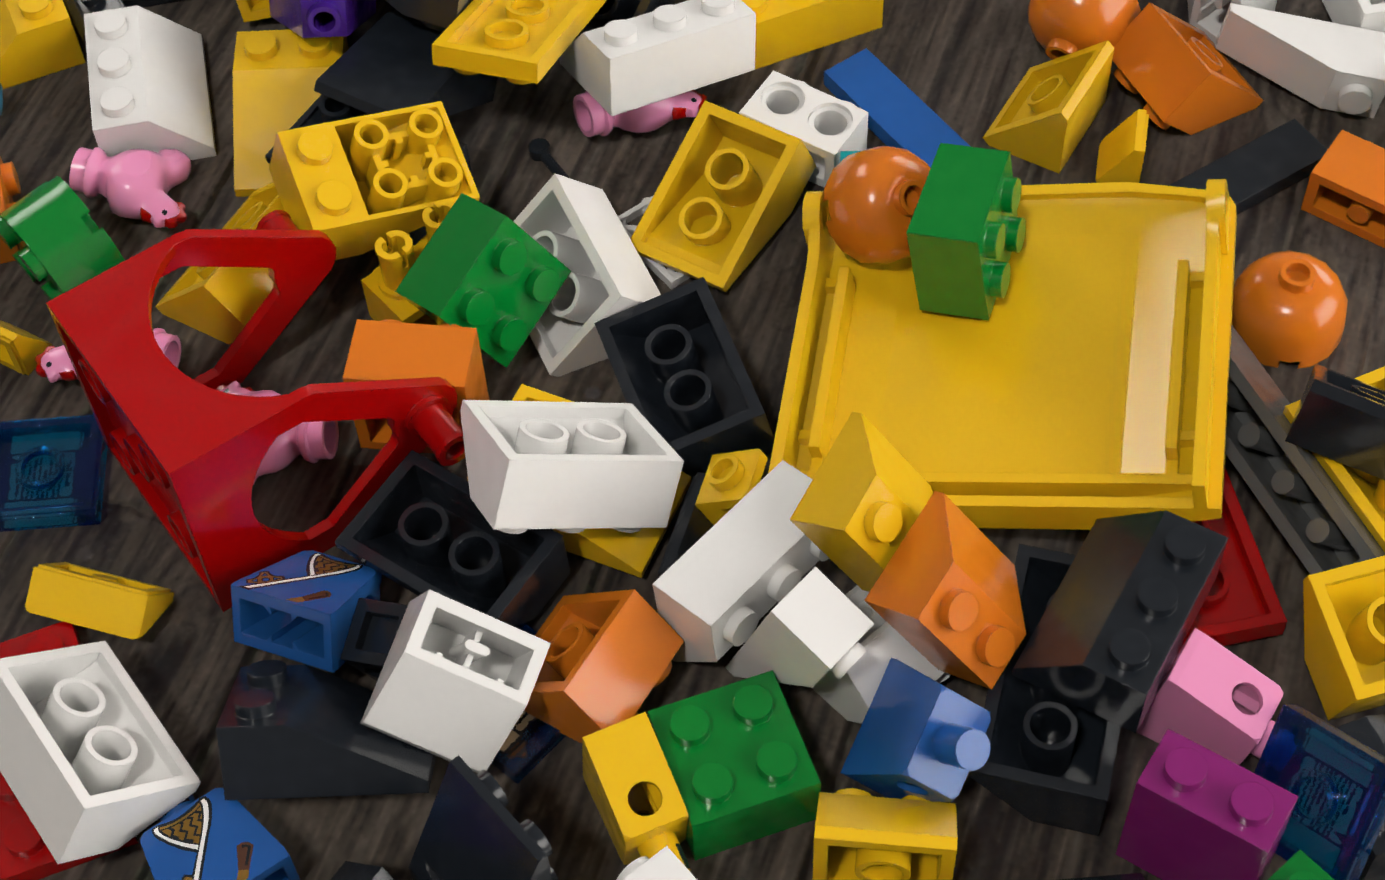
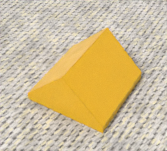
(1053, 107)

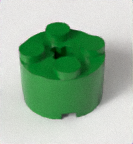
(57, 238)

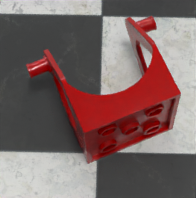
(201, 447)

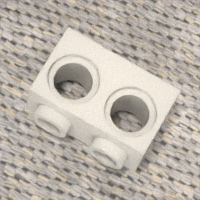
(815, 117)

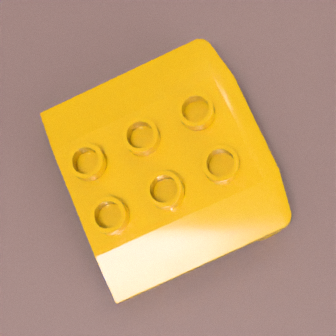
(1078, 393)

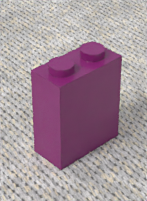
(1202, 816)

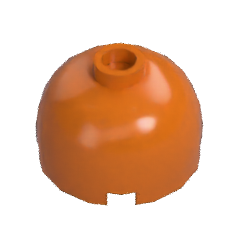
(1078, 24)
(874, 201)
(1289, 309)

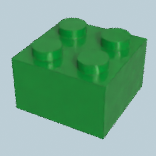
(965, 231)
(484, 277)
(737, 764)

